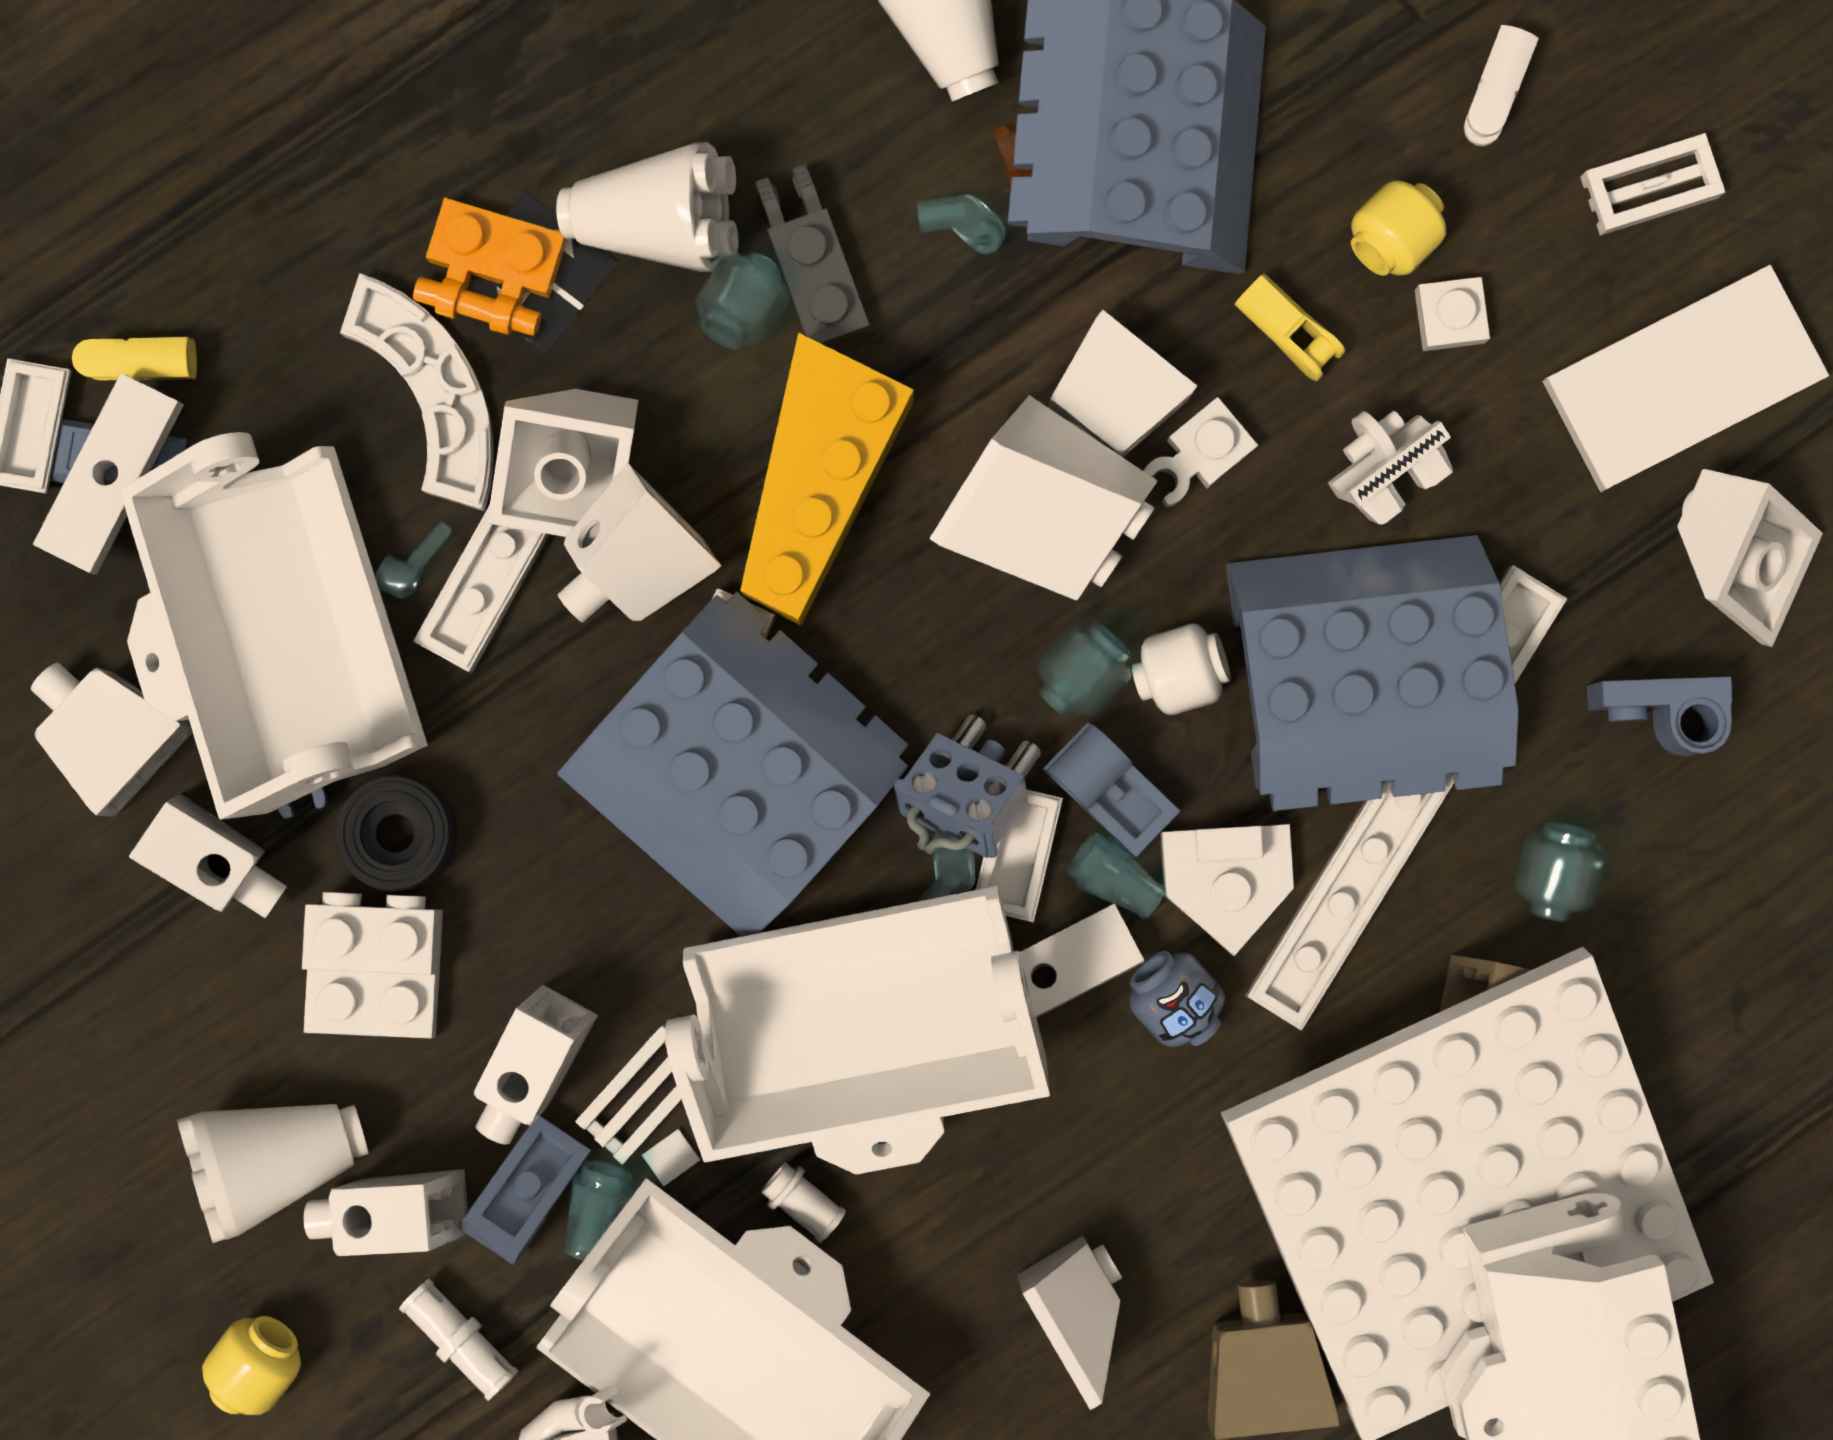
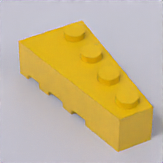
(822, 463)

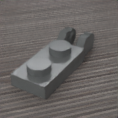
(813, 264)

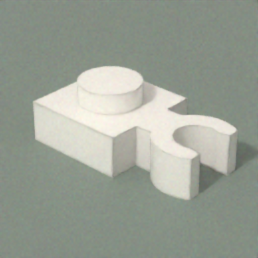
(1205, 448)

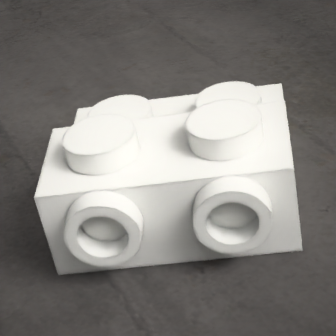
(372, 966)

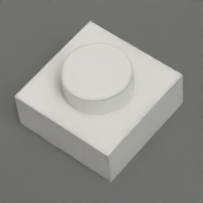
(1452, 314)

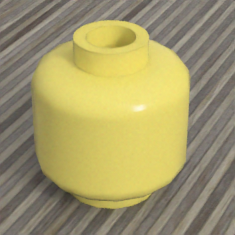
(1398, 228)
(252, 1365)

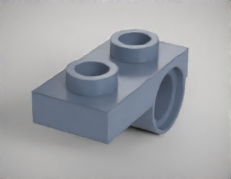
(1111, 789)

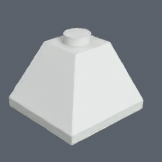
(558, 457)
(1747, 549)
(1077, 1311)

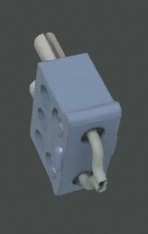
(965, 791)

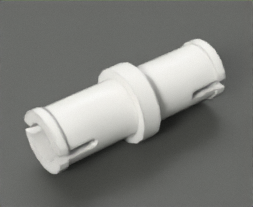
(458, 1339)

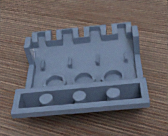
(1140, 126)
(1376, 671)
(737, 765)

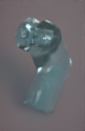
(966, 217)

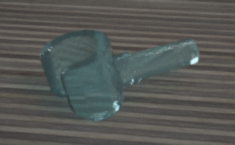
(403, 578)

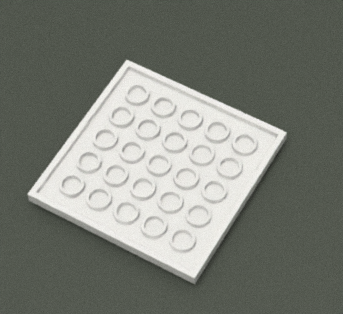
(1440, 1129)

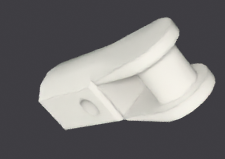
(1499, 84)

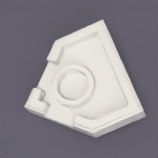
(1228, 878)

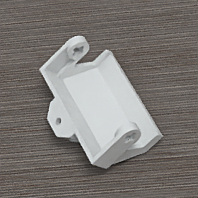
(265, 624)
(857, 1032)
(723, 1334)
(1567, 1341)

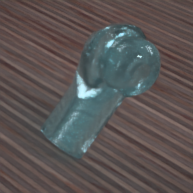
(953, 872)

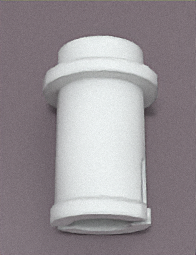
(803, 1201)

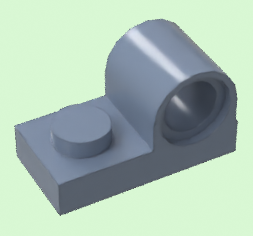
(1669, 699)
(524, 1190)

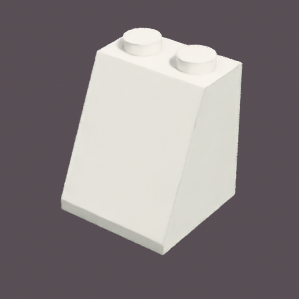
(1047, 503)

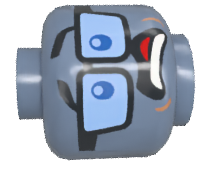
(1176, 999)

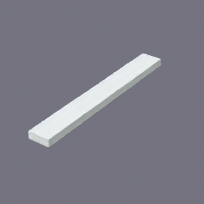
(1377, 848)

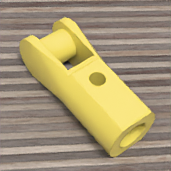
(1280, 318)
(137, 358)

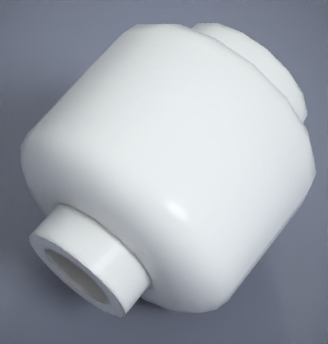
(1182, 669)

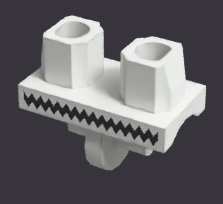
(1384, 454)

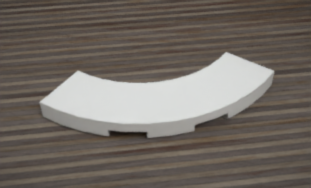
(444, 385)

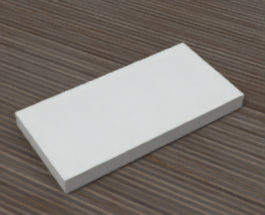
(1685, 378)

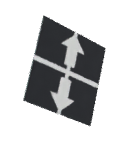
(577, 278)

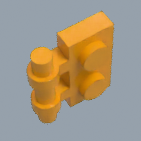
(493, 249)

